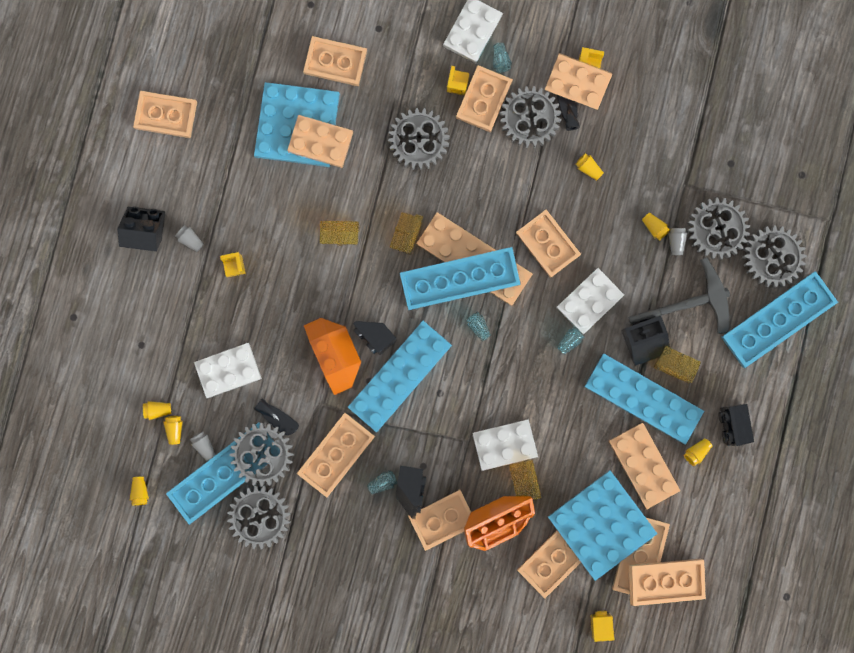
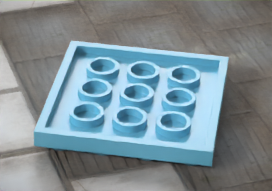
(279, 115)
(602, 525)

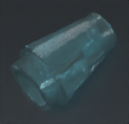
(501, 59)
(478, 325)
(570, 340)
(383, 482)

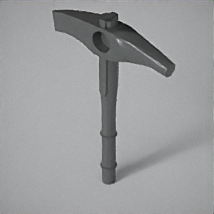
(715, 295)

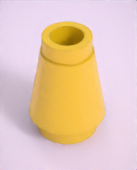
(588, 166)
(656, 226)
(156, 409)
(173, 429)
(696, 453)
(138, 492)

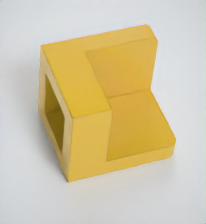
(591, 56)
(457, 82)
(233, 264)

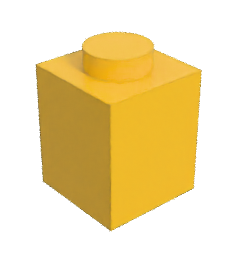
(602, 626)

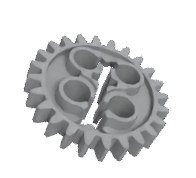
(513, 119)
(417, 122)
(735, 223)
(789, 248)
(276, 463)
(265, 533)

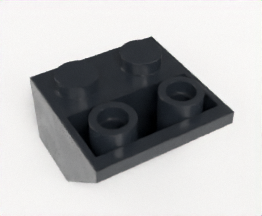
(141, 228)
(376, 334)
(646, 340)
(736, 425)
(409, 487)

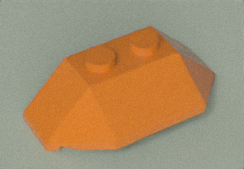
(334, 353)
(498, 521)

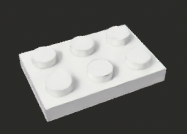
(472, 30)
(590, 301)
(227, 370)
(505, 445)

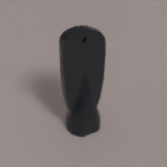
(569, 112)
(277, 417)

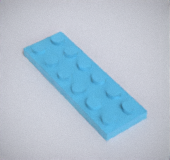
(460, 278)
(779, 319)
(399, 376)
(644, 399)
(215, 480)

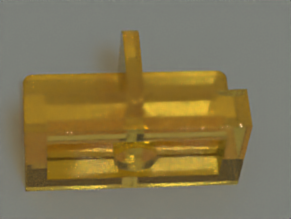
(339, 232)
(406, 232)
(677, 365)
(525, 479)

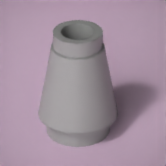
(189, 238)
(677, 240)
(202, 445)

